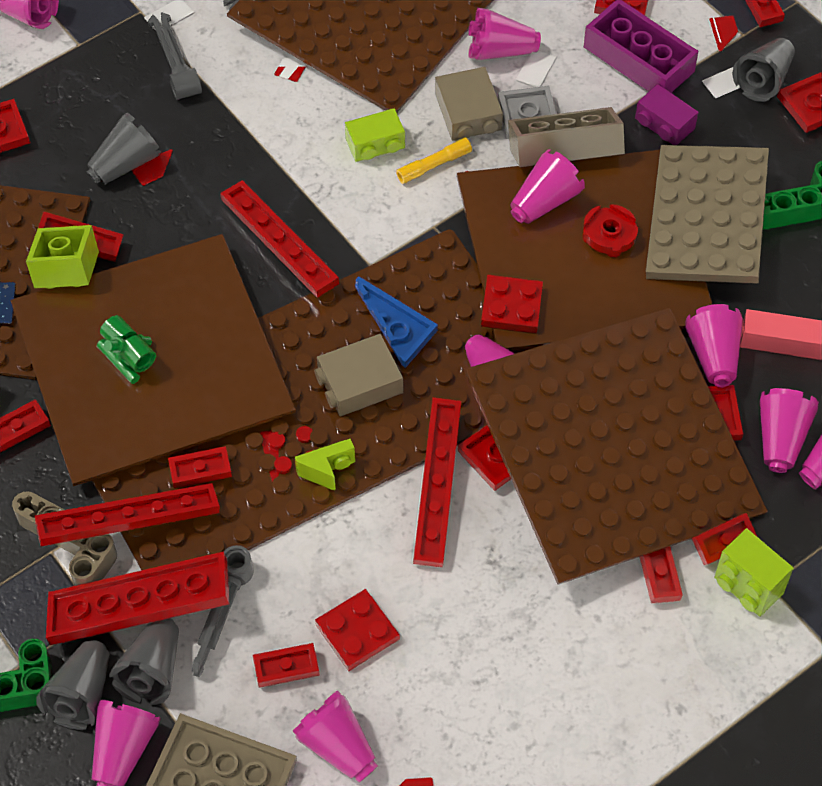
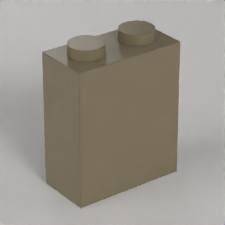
(468, 103)
(359, 375)

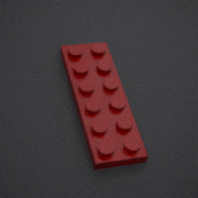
(137, 598)

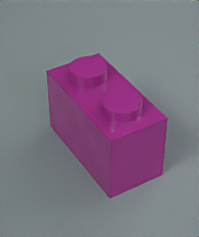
(666, 115)

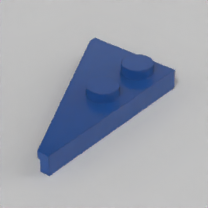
(401, 325)

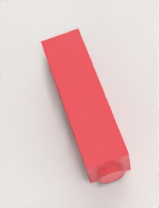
(782, 334)

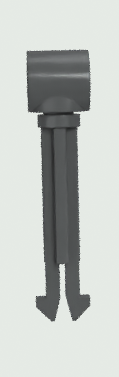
(183, 78)
(218, 615)

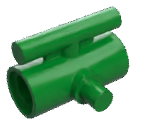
(126, 348)

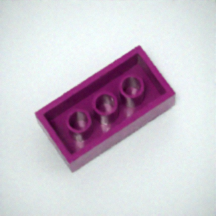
(640, 48)

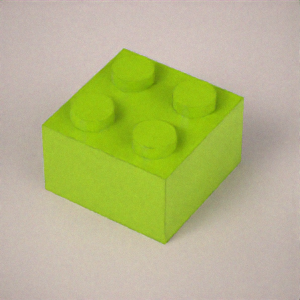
(62, 256)
(753, 572)

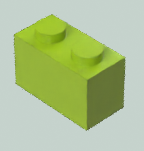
(375, 135)

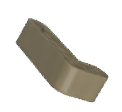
(84, 549)

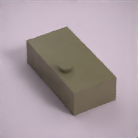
(572, 134)

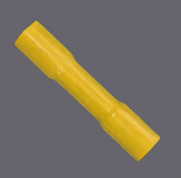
(421, 166)

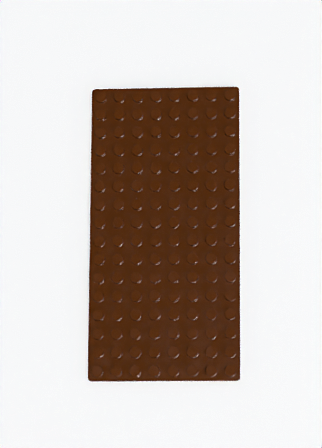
(388, 436)

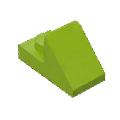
(318, 464)

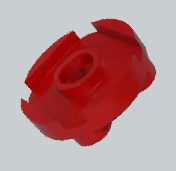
(610, 242)

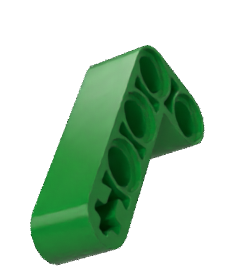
(795, 204)
(24, 678)

